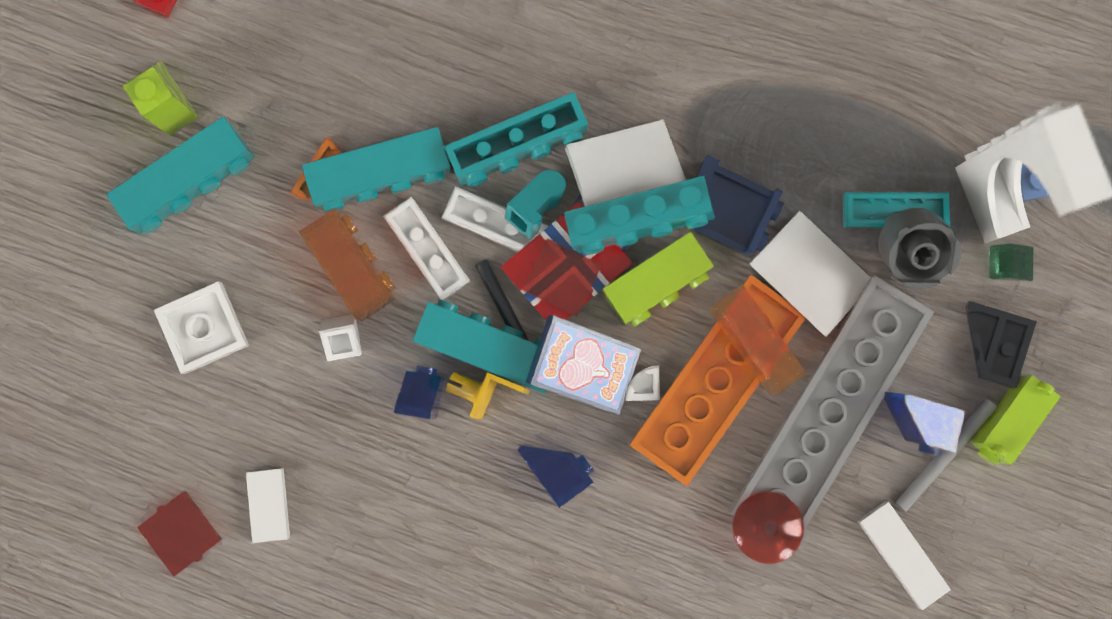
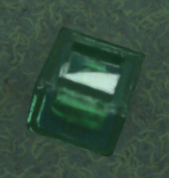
(1011, 262)

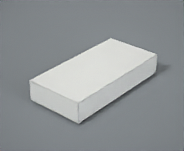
(267, 505)

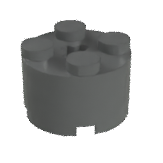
(919, 247)

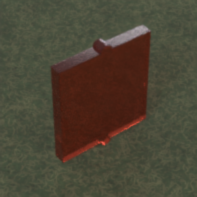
(562, 277)
(179, 533)

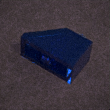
(420, 393)
(926, 422)
(558, 471)

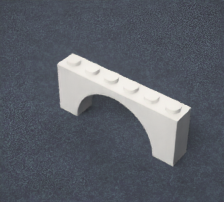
(1059, 153)

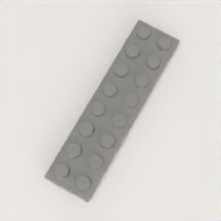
(839, 398)

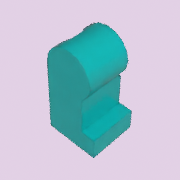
(529, 205)

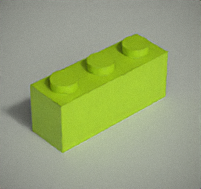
(658, 280)

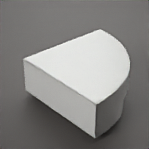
(644, 385)

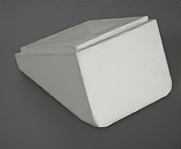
(340, 337)

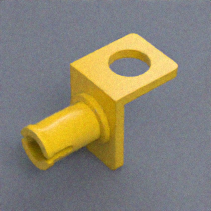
(479, 392)

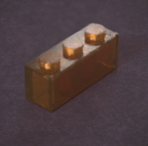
(349, 264)
(757, 340)

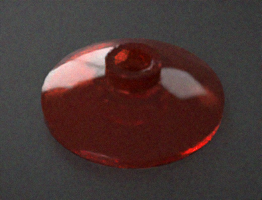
(751, 520)

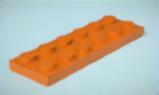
(708, 393)

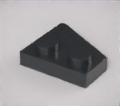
(999, 343)

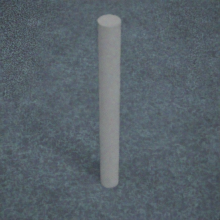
(938, 463)

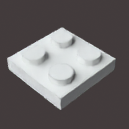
(201, 327)

